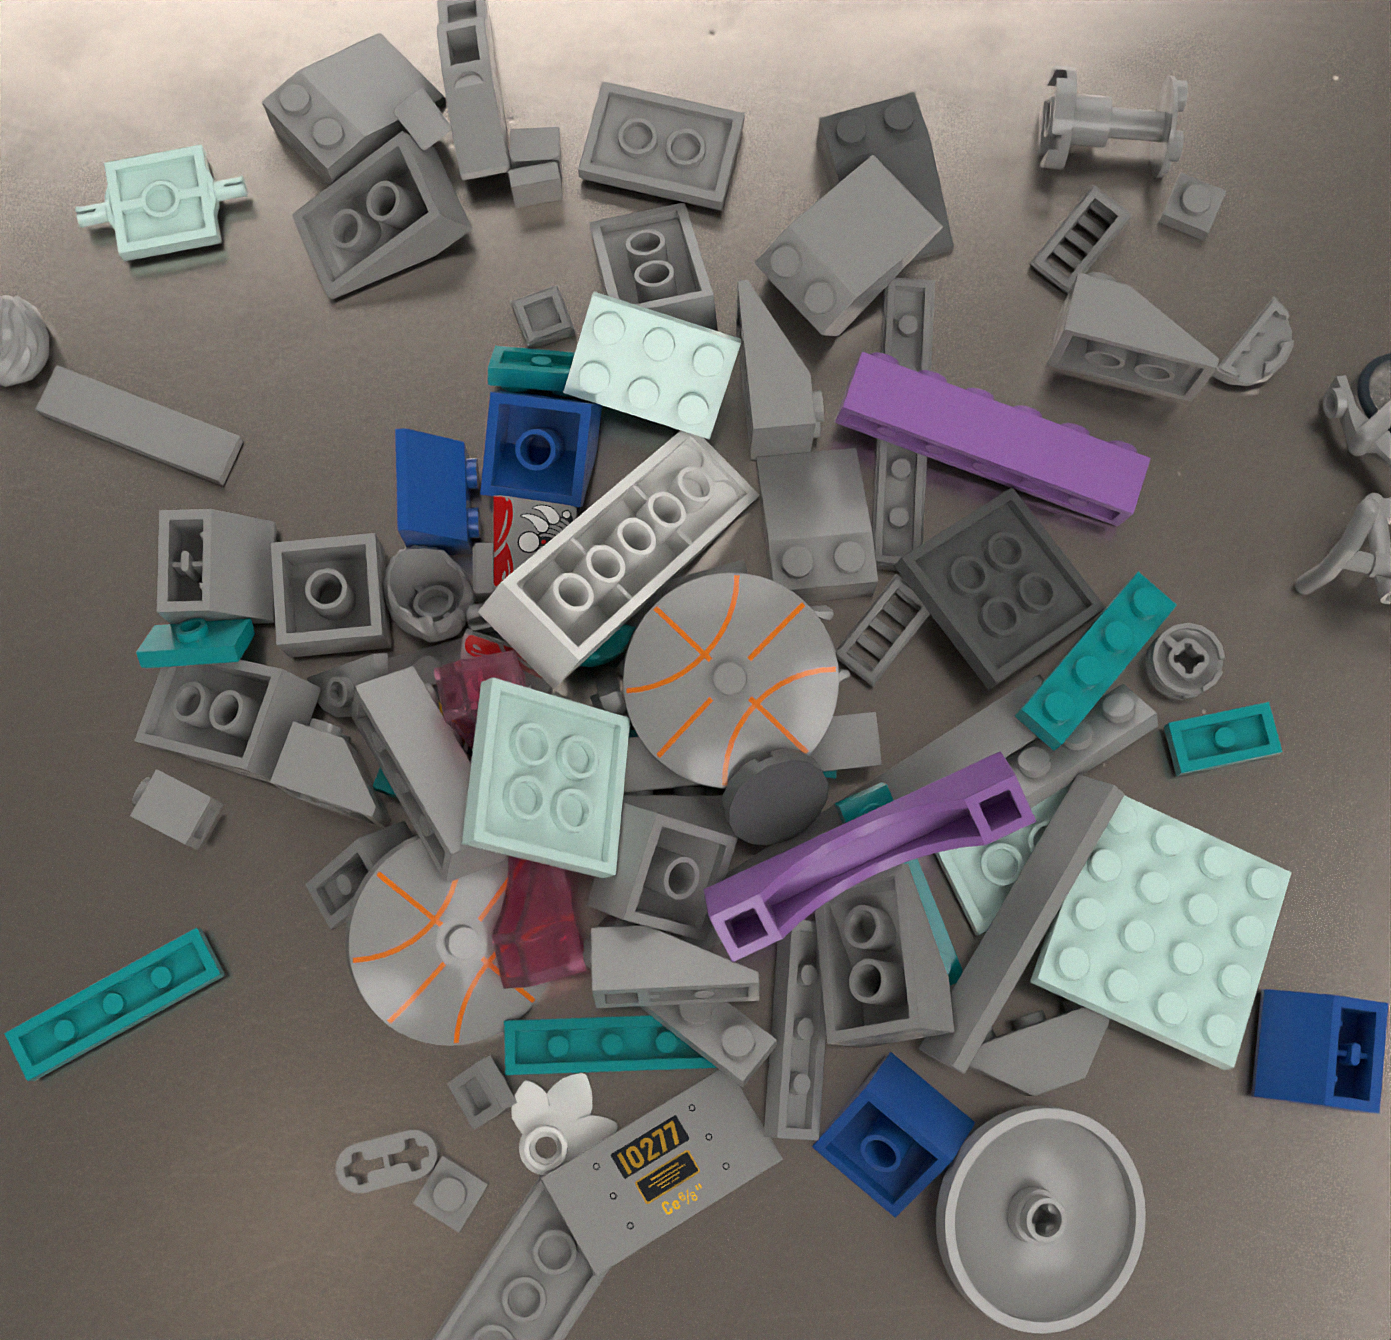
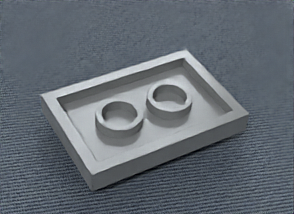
(661, 145)

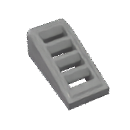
(1102, 206)
(854, 661)

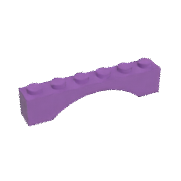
(949, 814)

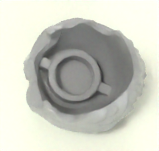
(22, 341)
(427, 593)

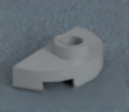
(1260, 349)
(339, 682)
(609, 694)

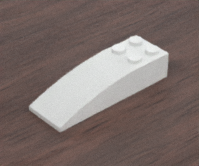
(616, 556)

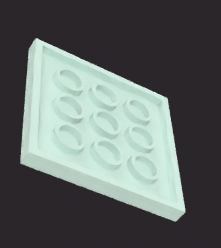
(1166, 933)

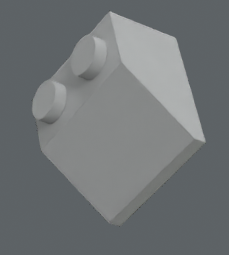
(329, 773)
(663, 873)

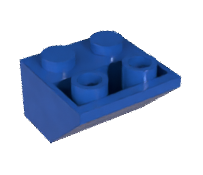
(1320, 1050)

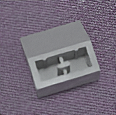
(214, 566)

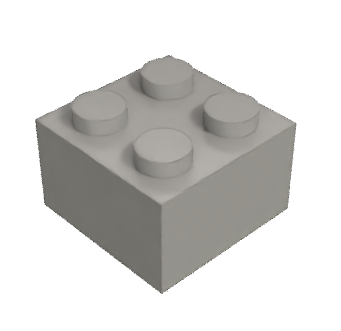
(330, 595)

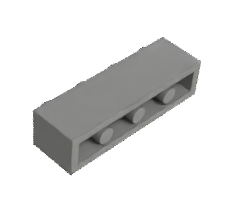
(422, 765)

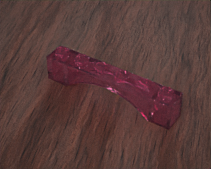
(537, 925)

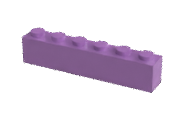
(993, 438)

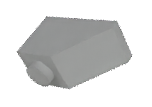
(338, 881)

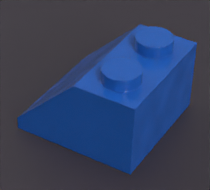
(540, 447)
(435, 492)
(894, 1135)

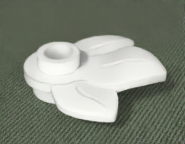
(558, 1114)

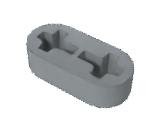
(391, 1173)

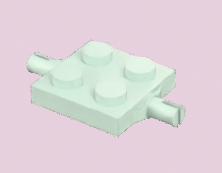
(162, 202)

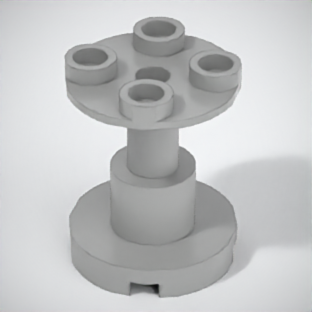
(1092, 120)

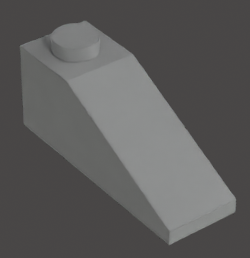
(653, 968)

